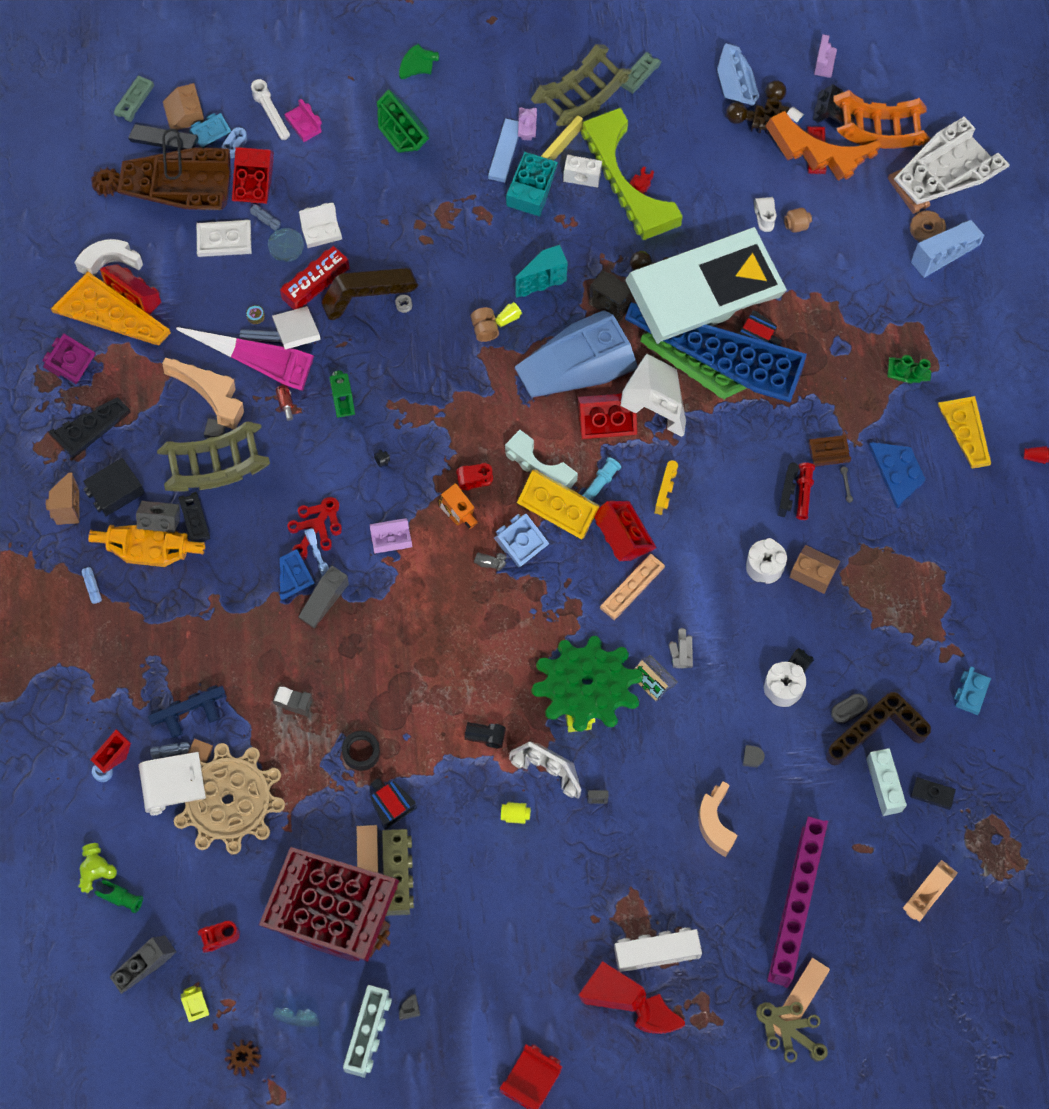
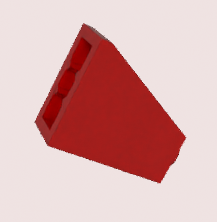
(612, 990)

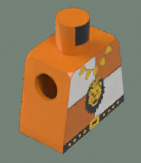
(457, 506)

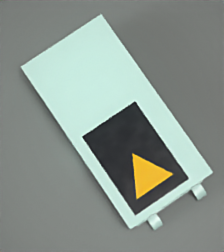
(705, 284)

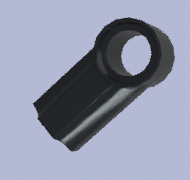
(489, 734)

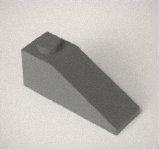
(324, 596)

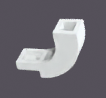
(105, 252)

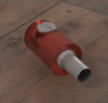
(285, 400)

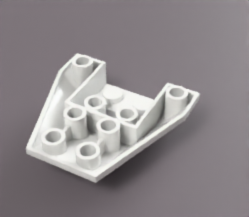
(658, 389)
(555, 765)

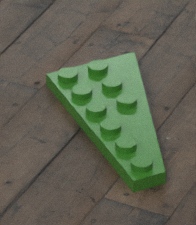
(707, 376)

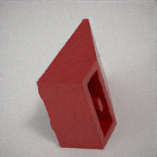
(252, 175)

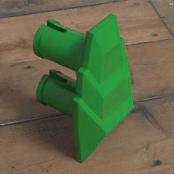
(908, 371)

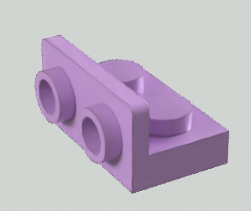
(825, 58)

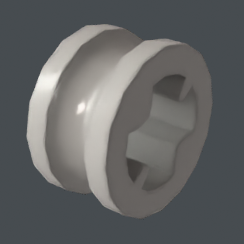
(405, 308)

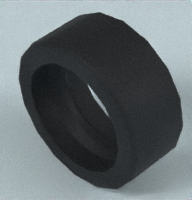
(363, 765)

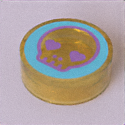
(255, 314)

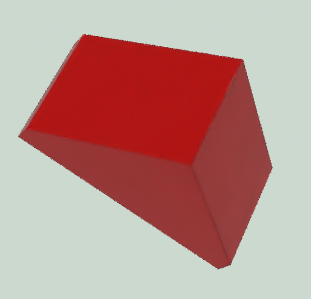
(112, 752)

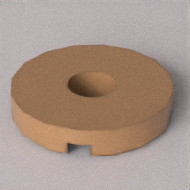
(926, 218)

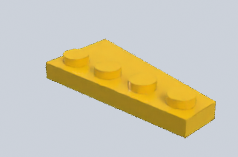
(965, 423)

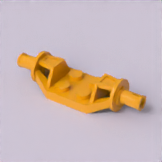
(146, 546)

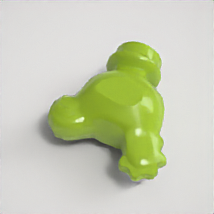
(94, 867)

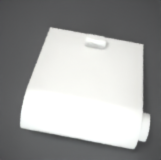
(169, 783)

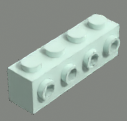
(365, 1035)

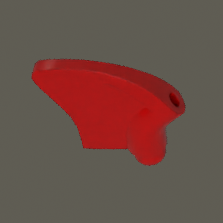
(657, 1017)

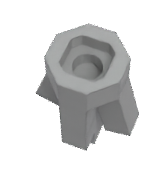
(682, 656)

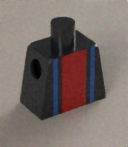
(760, 329)
(391, 802)

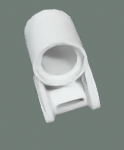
(765, 213)

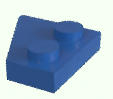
(293, 575)

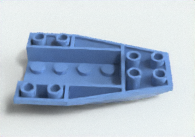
(579, 357)

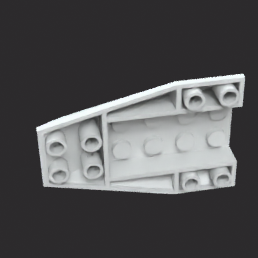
(949, 164)

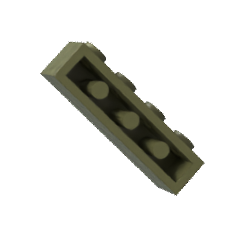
(396, 865)

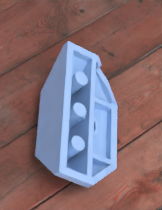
(737, 76)

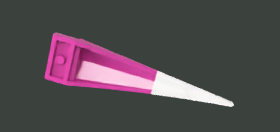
(281, 364)

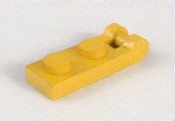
(667, 486)

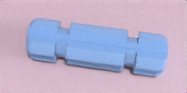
(91, 585)

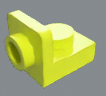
(194, 1003)

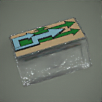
(655, 678)

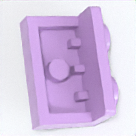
(390, 535)

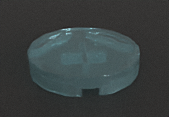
(285, 244)

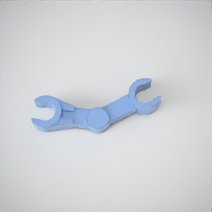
(311, 537)

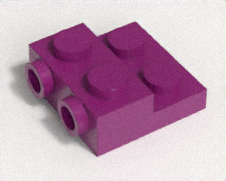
(68, 358)

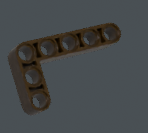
(365, 284)
(873, 724)

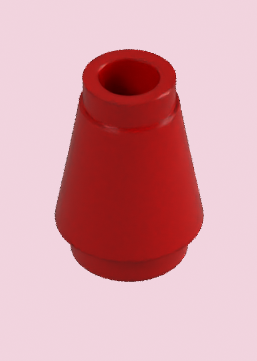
(1037, 454)

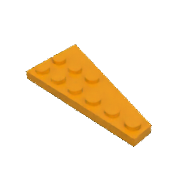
(103, 307)

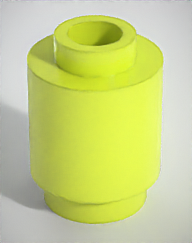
(515, 812)

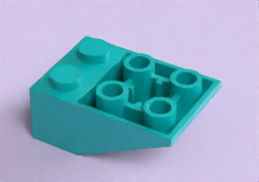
(531, 184)
(543, 271)

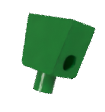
(341, 387)

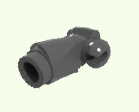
(490, 562)

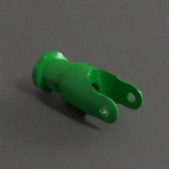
(121, 897)

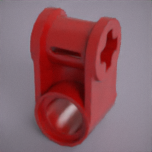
(472, 476)
(217, 936)

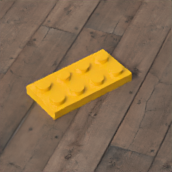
(558, 504)

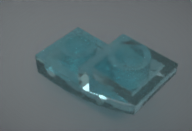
(302, 1018)

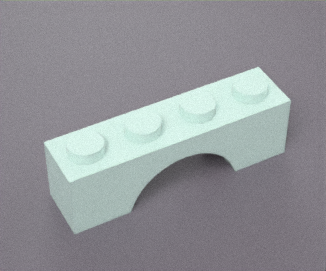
(521, 448)

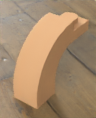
(712, 830)
(929, 891)

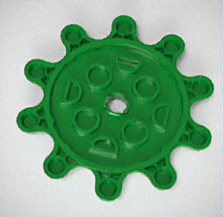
(587, 701)

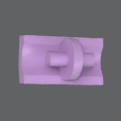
(527, 123)

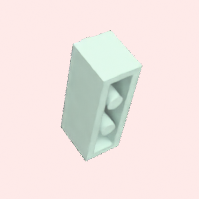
(886, 782)

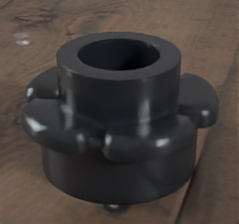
(382, 458)

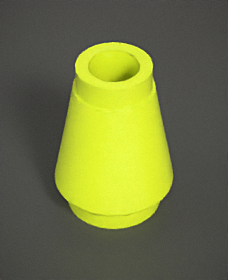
(508, 315)

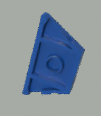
(898, 470)

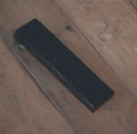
(153, 137)

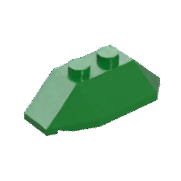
(400, 124)

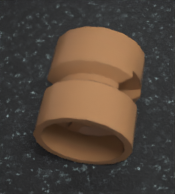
(485, 325)

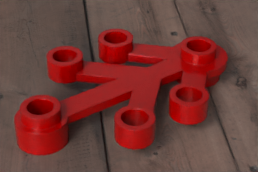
(317, 524)

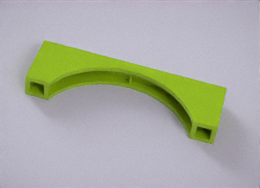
(647, 214)

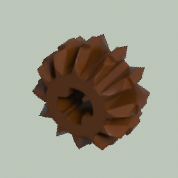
(105, 181)
(245, 1050)

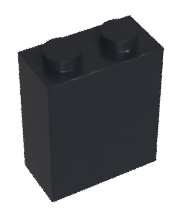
(113, 487)

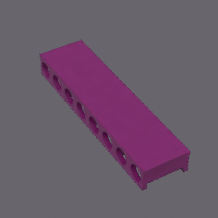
(797, 902)

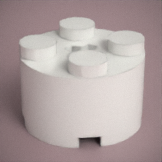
(766, 561)
(774, 684)

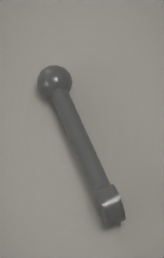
(843, 471)

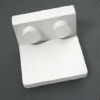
(320, 225)

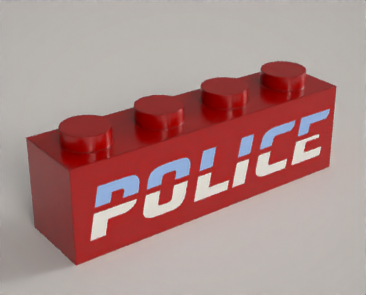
(314, 278)

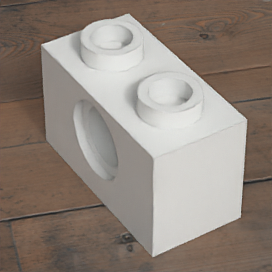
(582, 171)

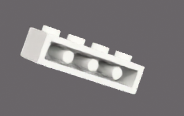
(657, 950)

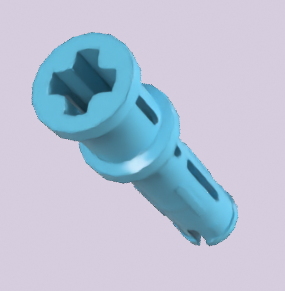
(603, 476)

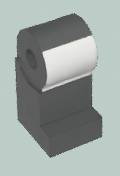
(293, 700)

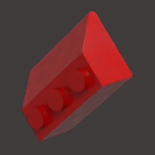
(131, 288)
(604, 417)
(623, 530)

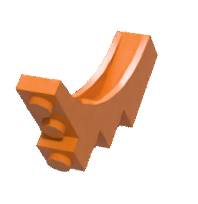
(818, 154)

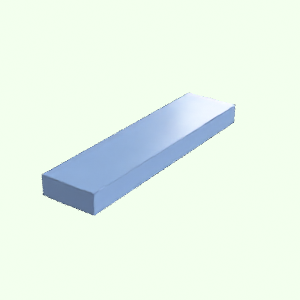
(504, 151)

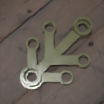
(788, 1030)

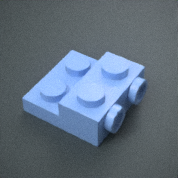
(520, 539)

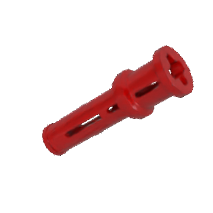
(805, 483)

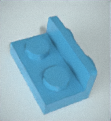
(210, 130)
(972, 692)

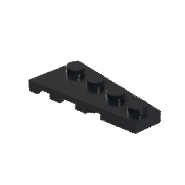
(84, 431)

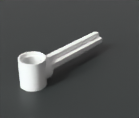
(264, 98)

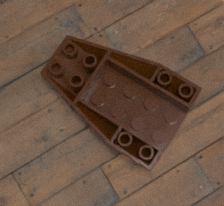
(201, 185)

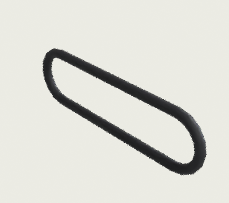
(164, 154)

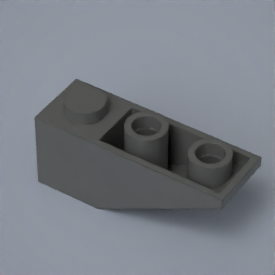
(143, 962)

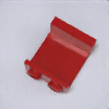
(531, 1078)

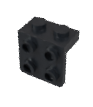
(827, 107)

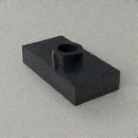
(933, 793)

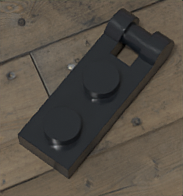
(788, 488)
(194, 518)

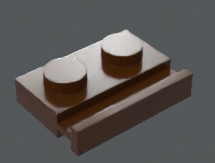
(829, 450)

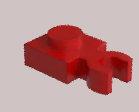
(642, 182)

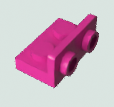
(304, 121)

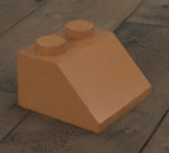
(183, 107)
(64, 501)
(814, 569)

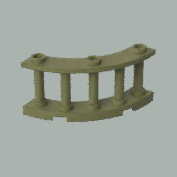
(571, 81)
(219, 477)

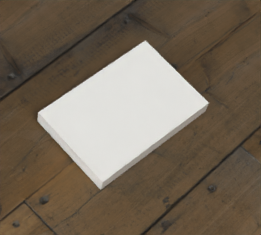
(224, 238)
(296, 327)

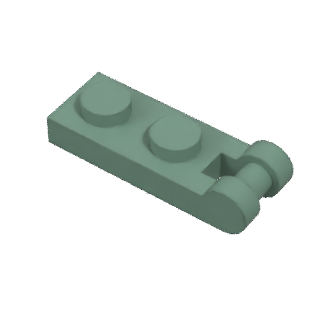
(641, 72)
(134, 98)

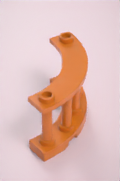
(879, 111)

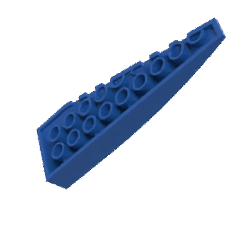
(749, 361)

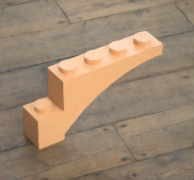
(212, 387)

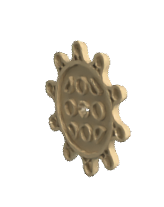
(249, 806)

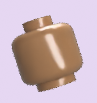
(797, 220)

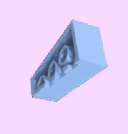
(946, 247)

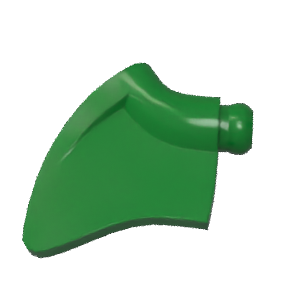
(417, 62)

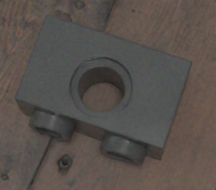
(158, 516)

